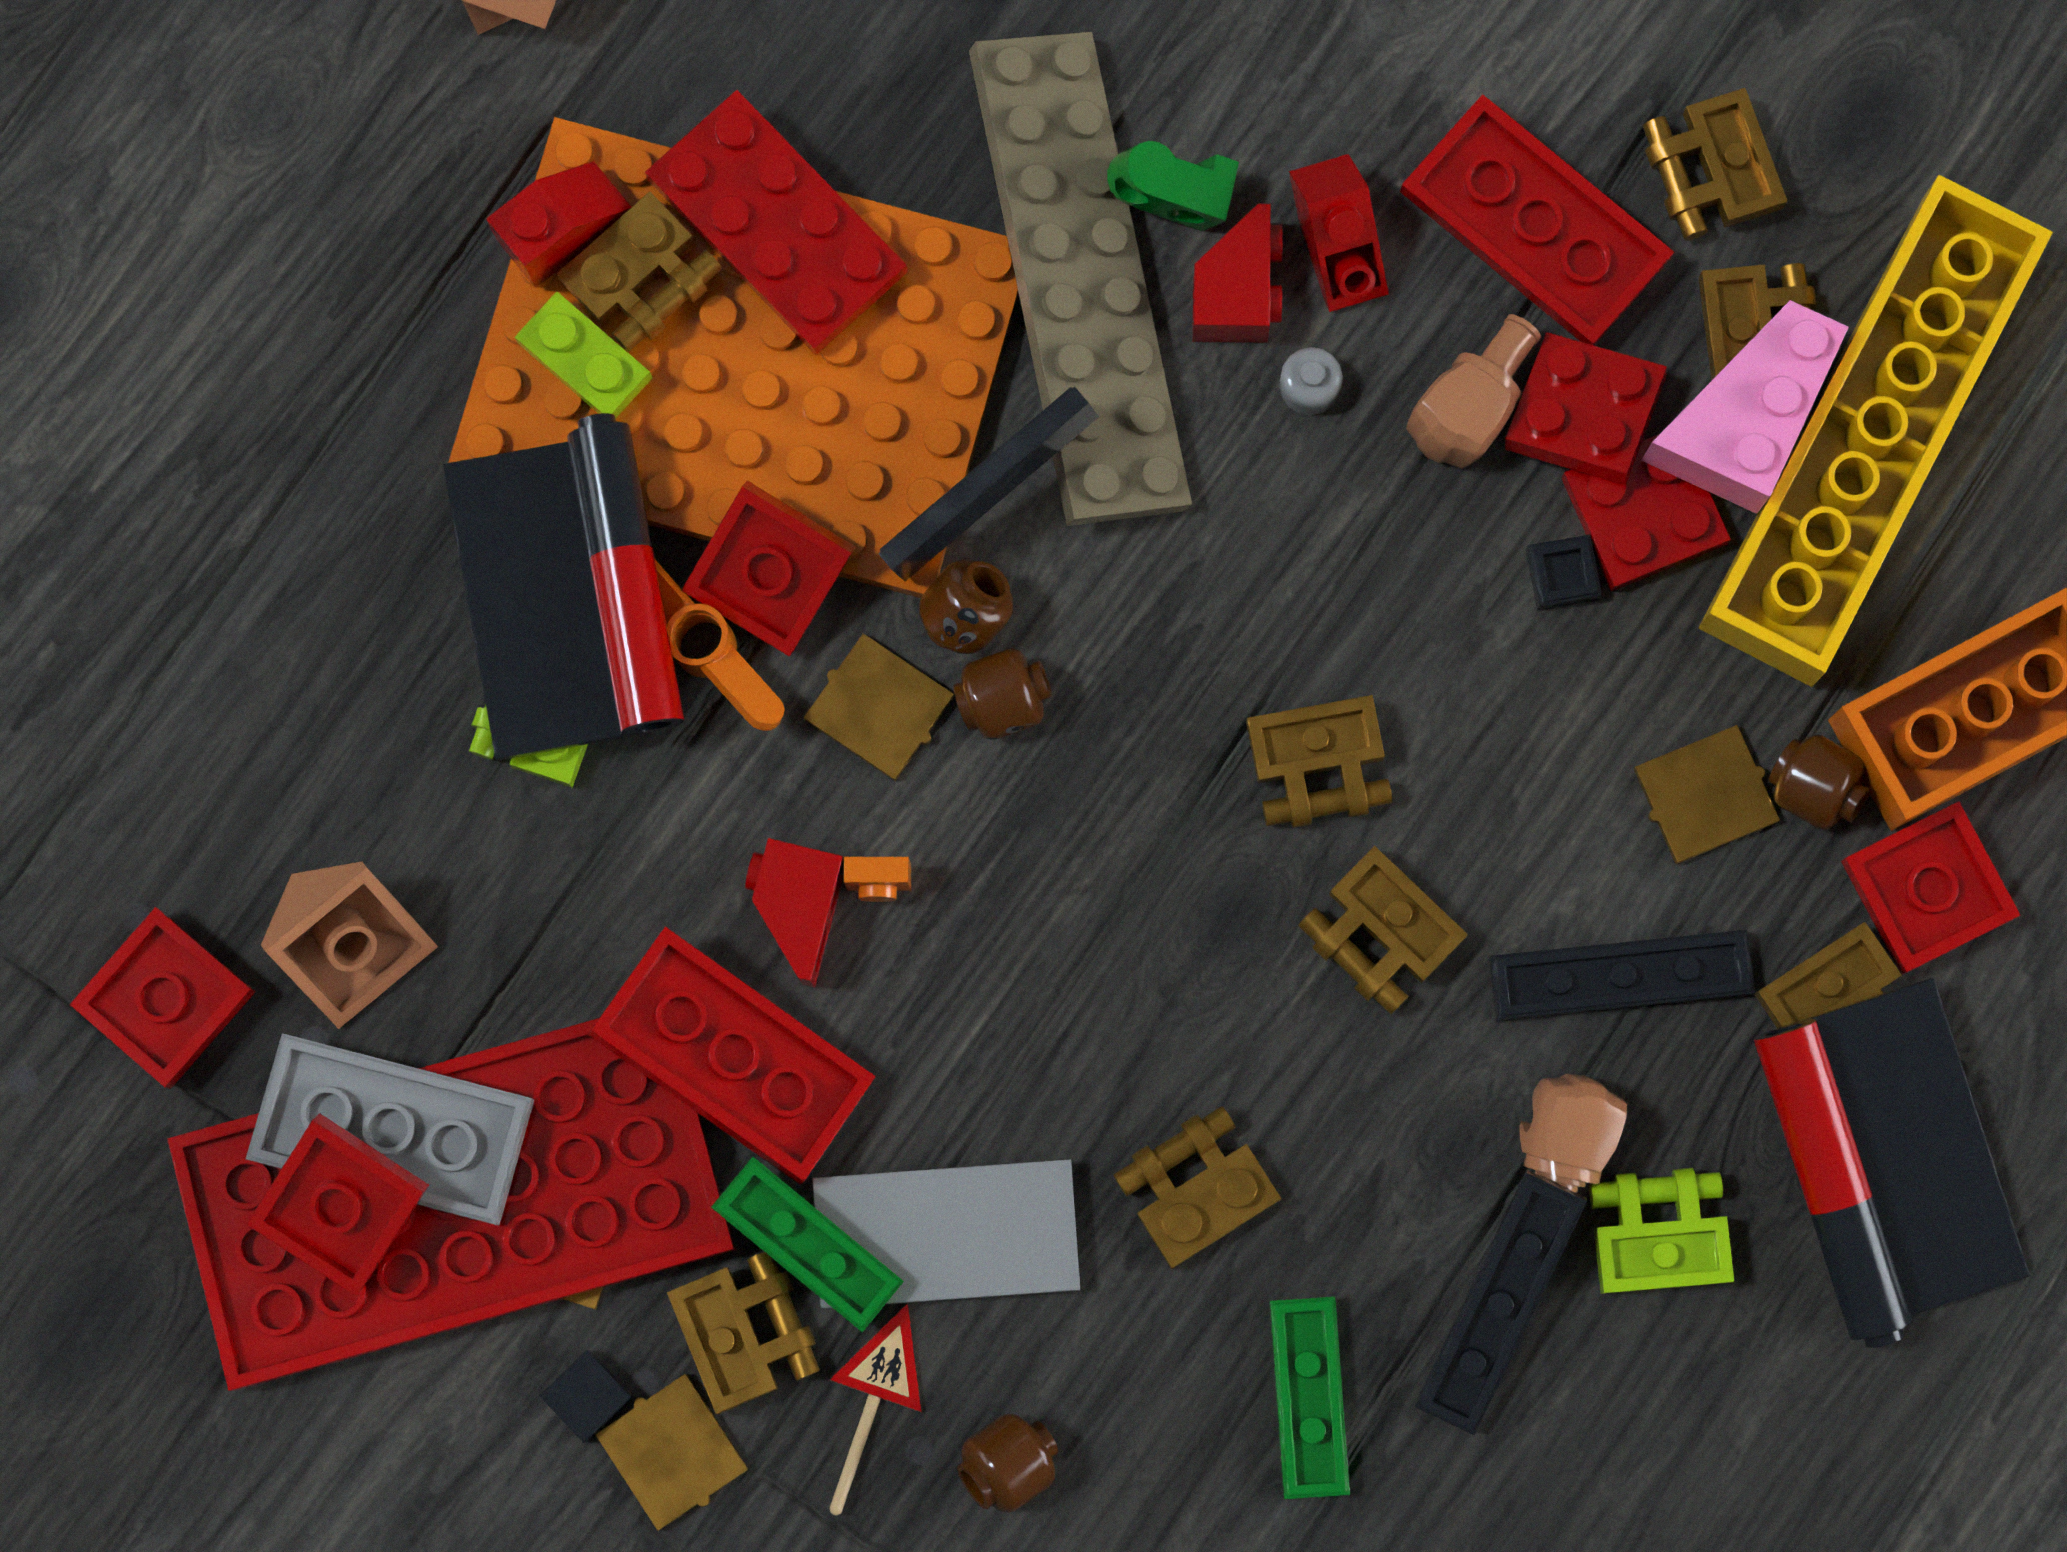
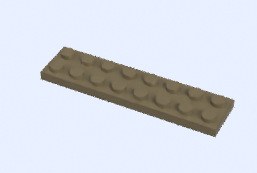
(1080, 274)

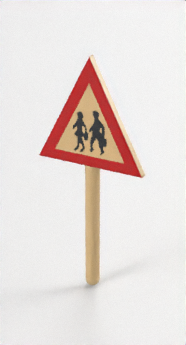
(885, 1371)

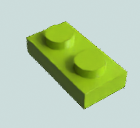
(583, 356)

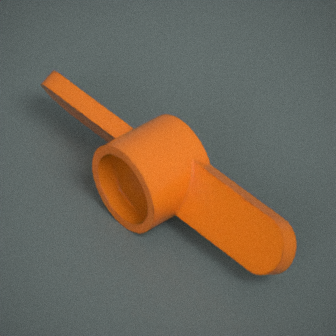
(723, 666)

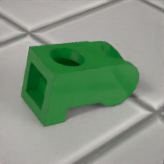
(1172, 188)

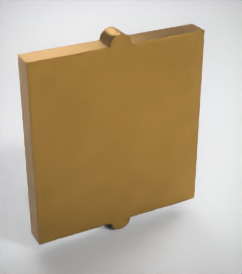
(879, 707)
(1706, 794)
(671, 1452)

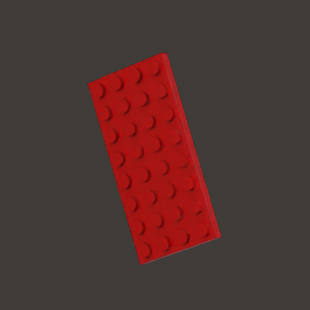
(600, 1195)

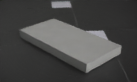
(433, 1125)
(962, 1228)

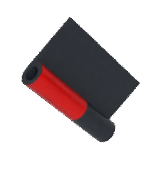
(564, 592)
(1891, 1159)

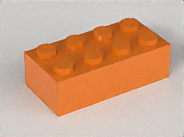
(1962, 714)

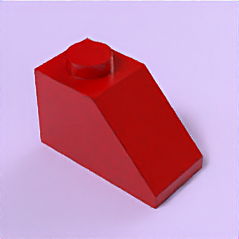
(556, 219)
(797, 899)

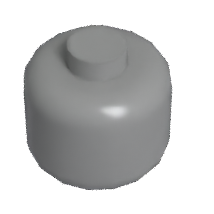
(1310, 381)

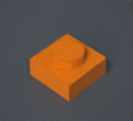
(877, 877)

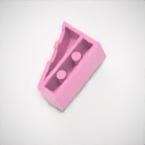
(1752, 412)

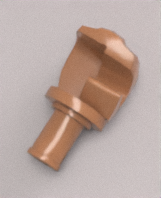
(1473, 398)
(1572, 1130)

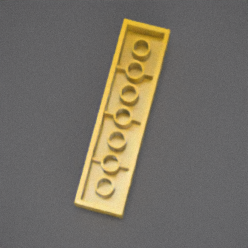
(1875, 431)

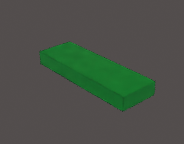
(807, 1244)
(1309, 1398)

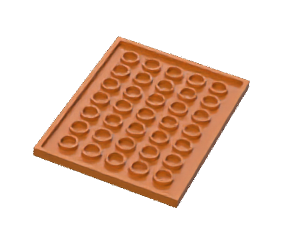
(735, 395)

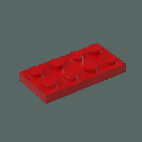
(1536, 221)
(776, 222)
(732, 1055)

